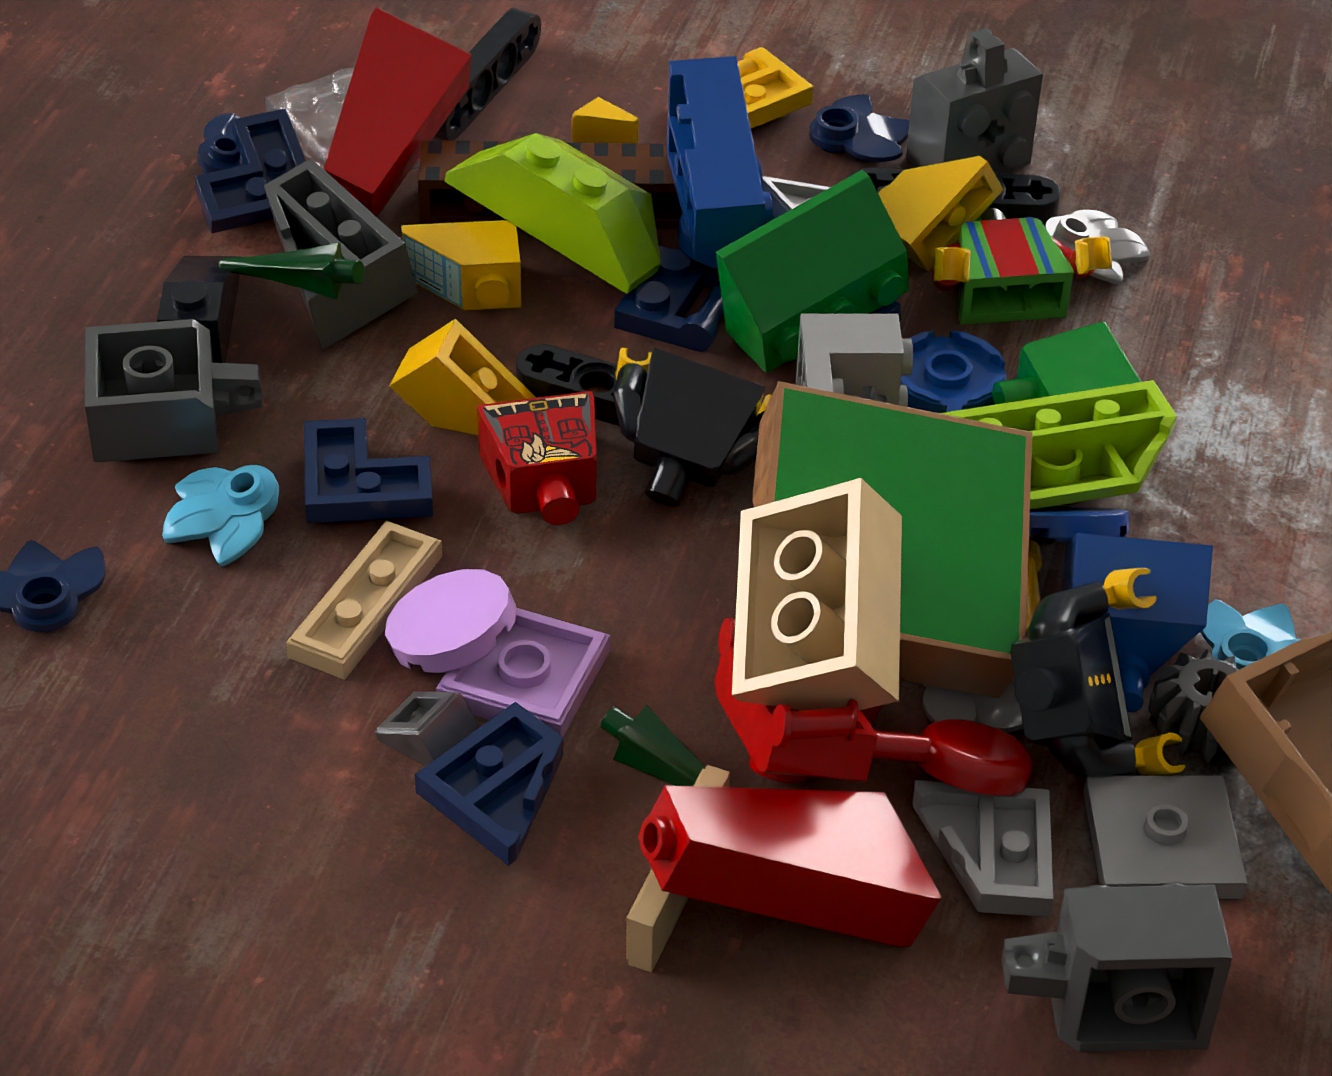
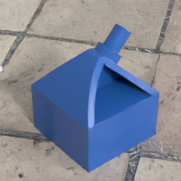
(1153, 634)

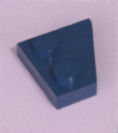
(495, 779)

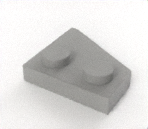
(993, 844)

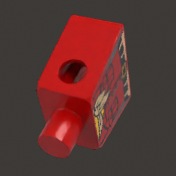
(541, 453)

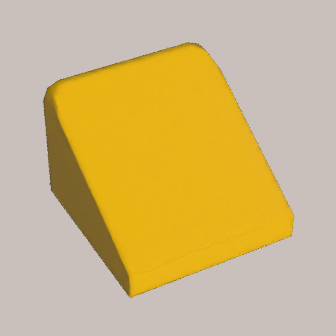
(604, 123)

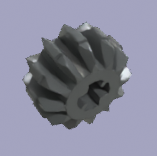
(1182, 695)

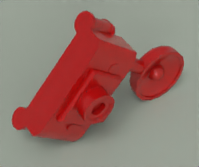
(841, 742)

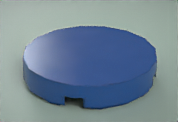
(952, 372)
(1066, 522)

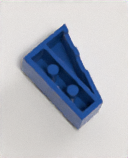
(713, 154)

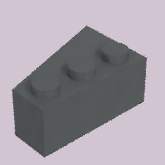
(318, 211)

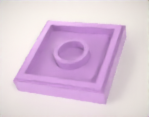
(537, 664)

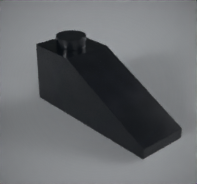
(202, 293)

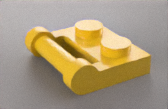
(771, 87)

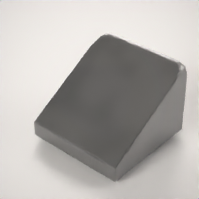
(427, 725)

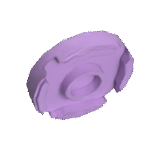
(450, 620)

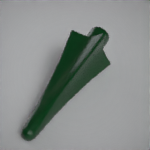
(312, 269)
(651, 747)

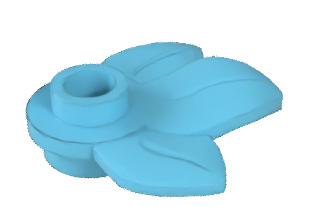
(223, 507)
(1249, 635)

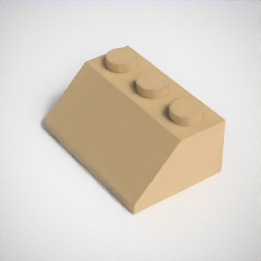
(819, 600)

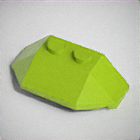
(567, 205)
(1087, 440)

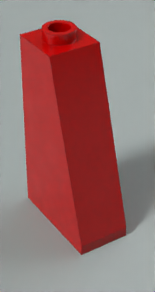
(395, 99)
(794, 857)

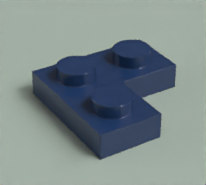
(238, 194)
(351, 487)

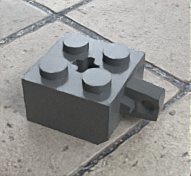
(976, 108)
(159, 390)
(1128, 967)

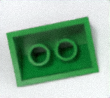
(815, 259)

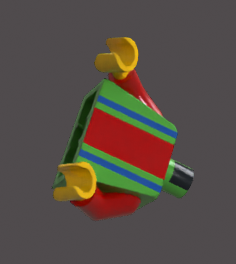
(1014, 269)

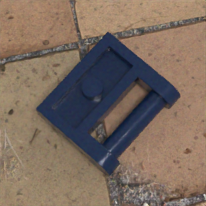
(663, 300)

